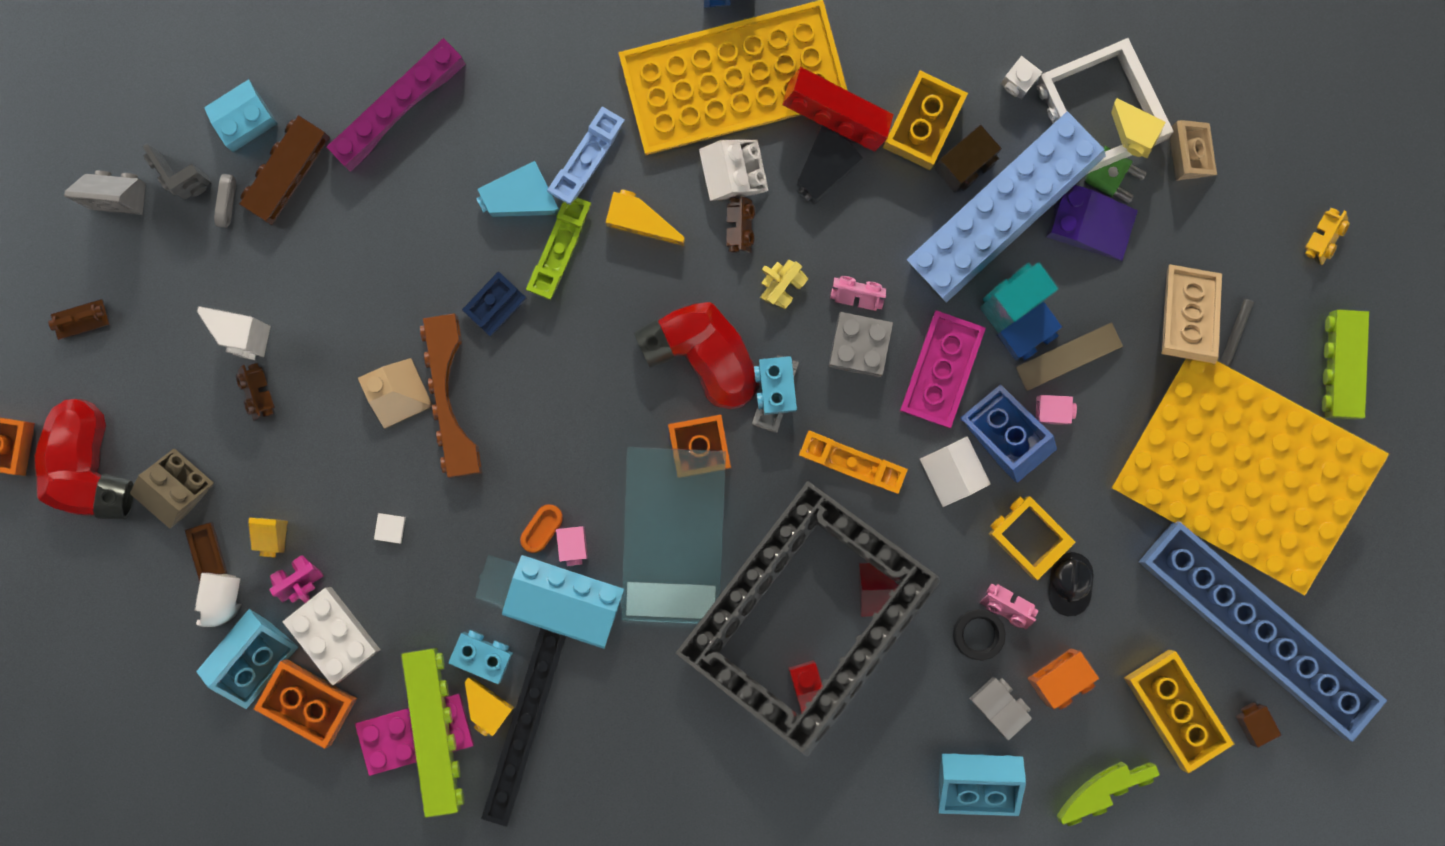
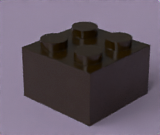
(970, 156)

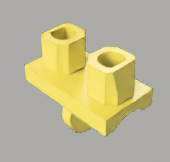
(777, 281)

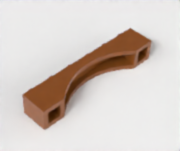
(443, 341)

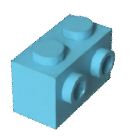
(776, 385)
(481, 657)

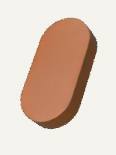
(541, 528)

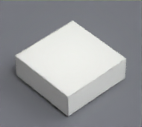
(389, 528)

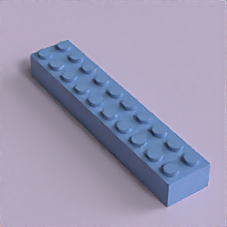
(1262, 631)

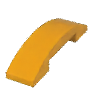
(852, 462)

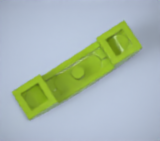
(559, 248)

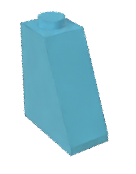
(518, 194)

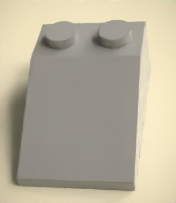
(109, 192)

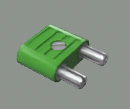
(1110, 177)

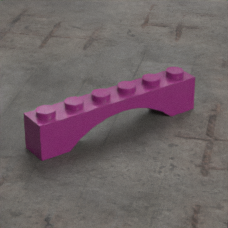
(421, 79)

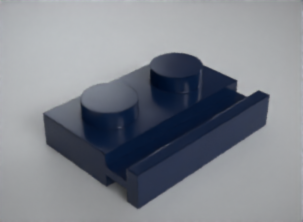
(494, 304)

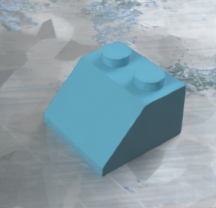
(240, 116)

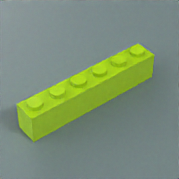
(431, 732)

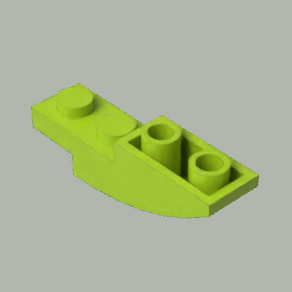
(1095, 794)

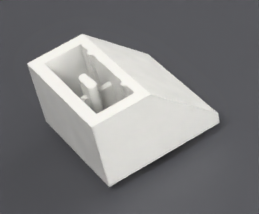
(733, 169)

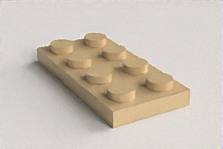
(1192, 314)

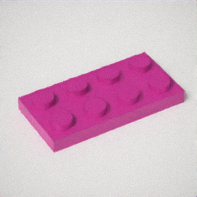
(942, 369)
(389, 739)

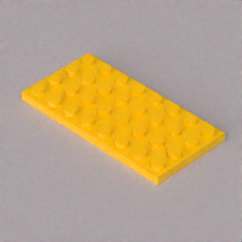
(726, 75)

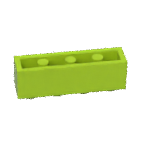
(1346, 364)

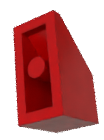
(805, 682)

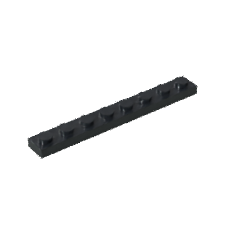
(523, 727)

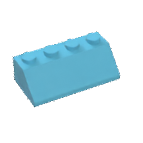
(562, 601)

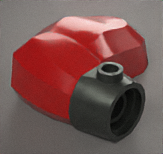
(711, 349)
(69, 464)

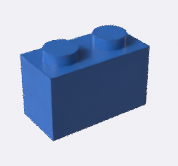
(1029, 331)

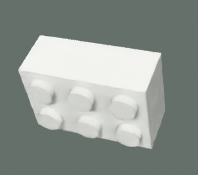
(331, 635)

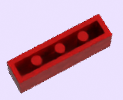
(837, 109)

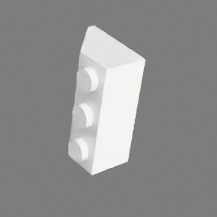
(239, 333)

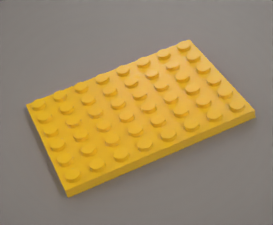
(1250, 471)

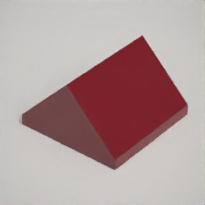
(873, 589)

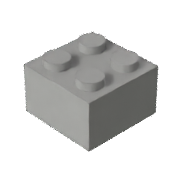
(860, 344)

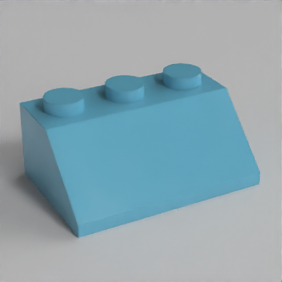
(246, 659)
(981, 784)

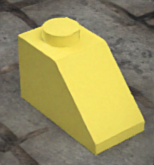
(1136, 128)

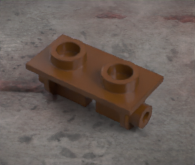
(740, 212)
(79, 319)
(250, 381)

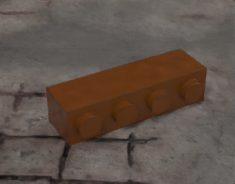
(284, 169)

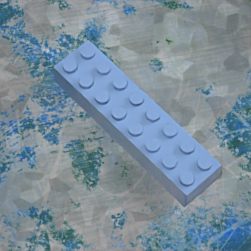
(1007, 206)

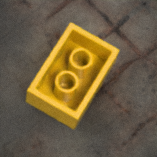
(925, 120)

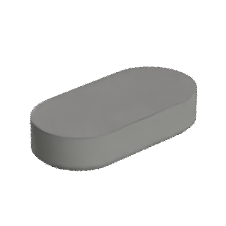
(225, 200)

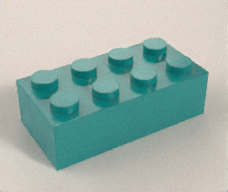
(1017, 295)

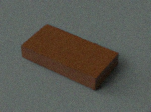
(205, 549)

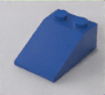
(1009, 433)

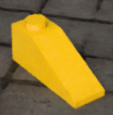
(636, 217)

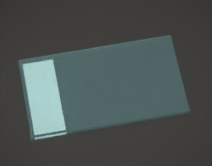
(672, 533)

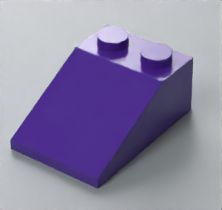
(1092, 222)

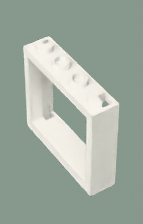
(1135, 75)

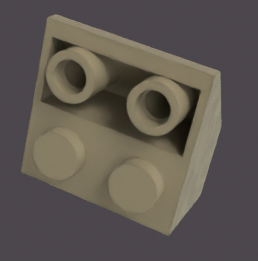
(171, 488)

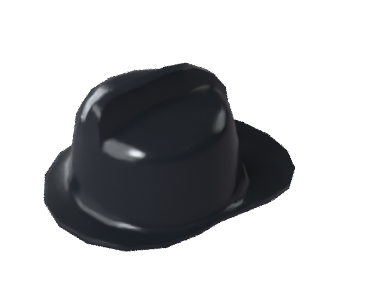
(1071, 584)

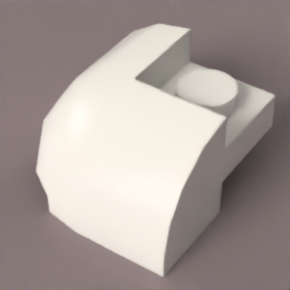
(217, 599)

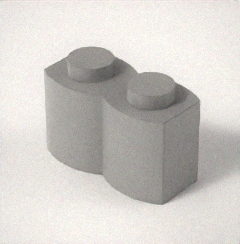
(1001, 708)

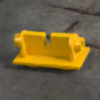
(1324, 245)

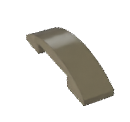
(1069, 356)

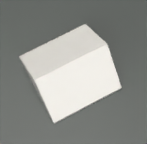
(955, 471)

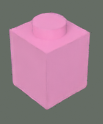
(1055, 409)
(572, 545)

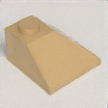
(395, 392)

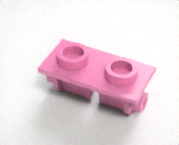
(868, 293)
(1019, 613)

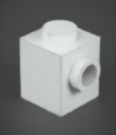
(1021, 78)

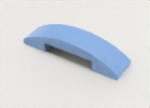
(587, 156)

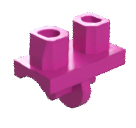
(298, 584)

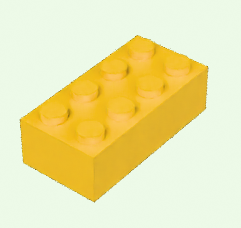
(1178, 711)

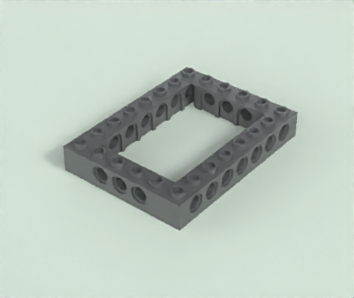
(754, 578)

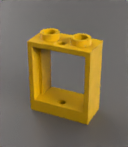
(1050, 556)

